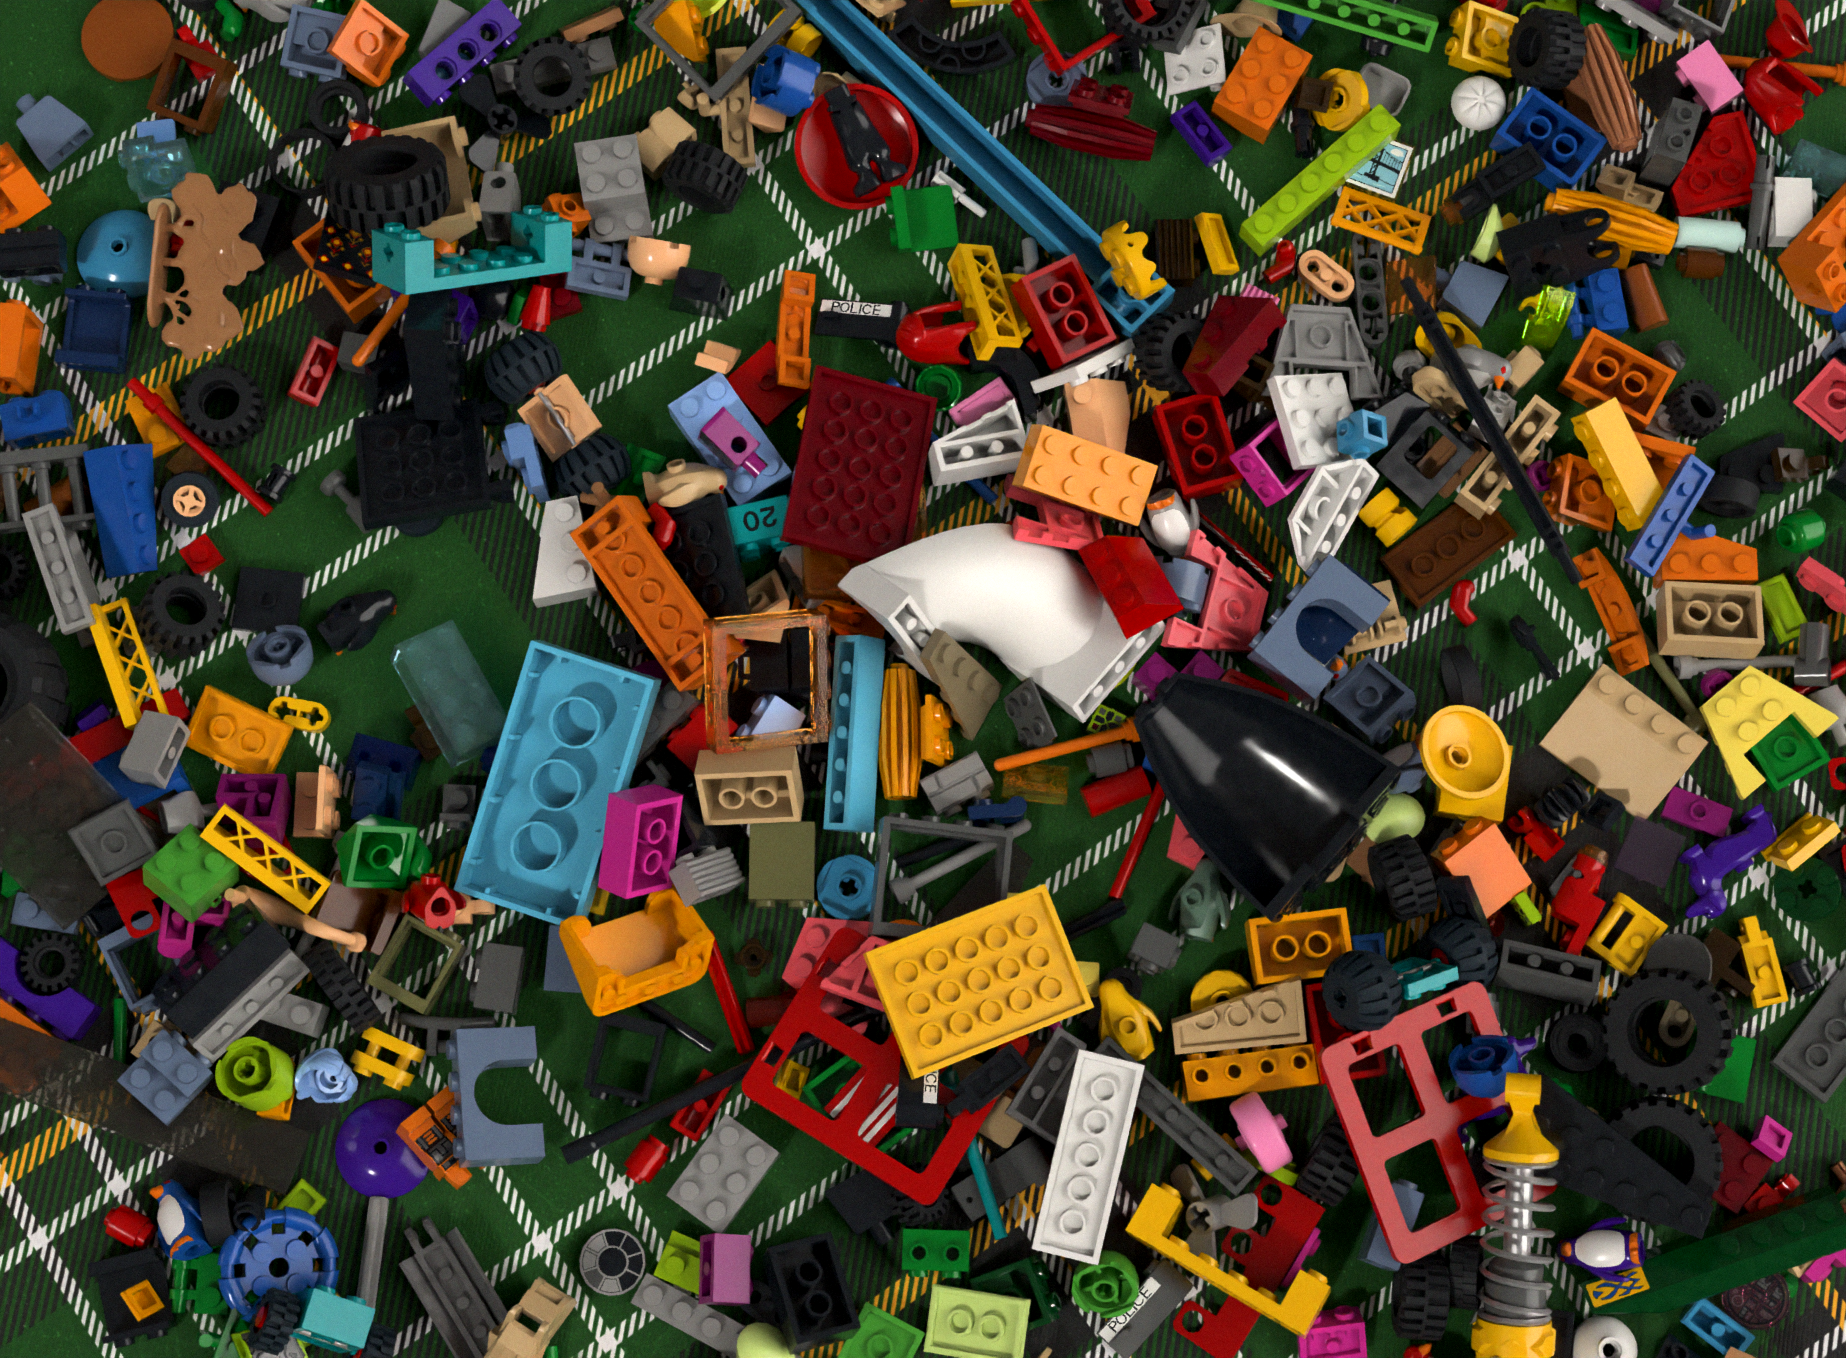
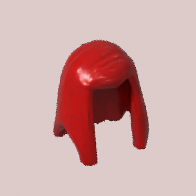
(1777, 92)
(927, 341)

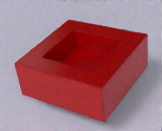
(202, 555)

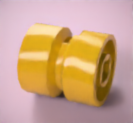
(800, 37)
(1387, 517)

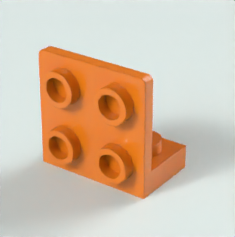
(1663, 455)

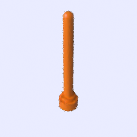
(1836, 72)
(393, 314)
(1126, 731)

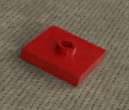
(758, 387)

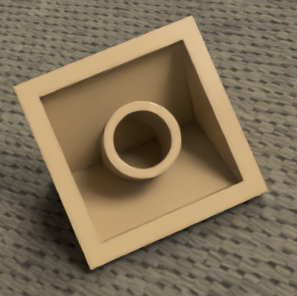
(764, 597)

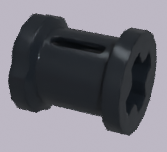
(276, 483)
(1801, 977)

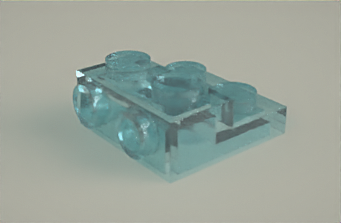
(155, 166)

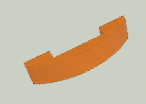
(794, 329)
(1615, 610)

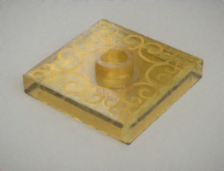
(1037, 783)

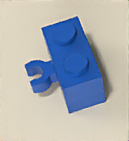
(37, 419)

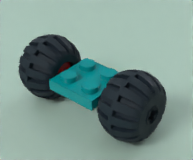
(1368, 990)

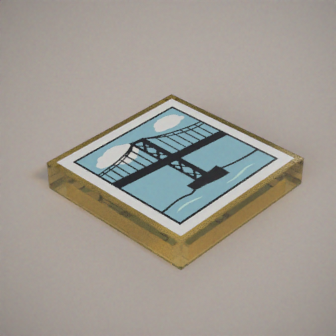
(1384, 172)

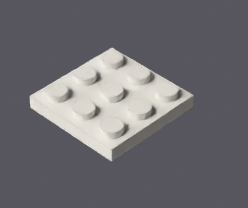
(1308, 416)

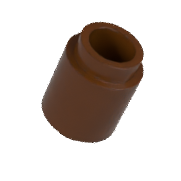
(1700, 263)

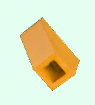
(681, 30)

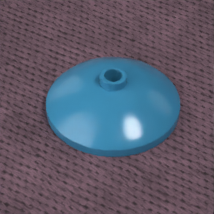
(124, 269)

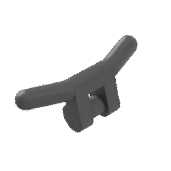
(435, 1024)

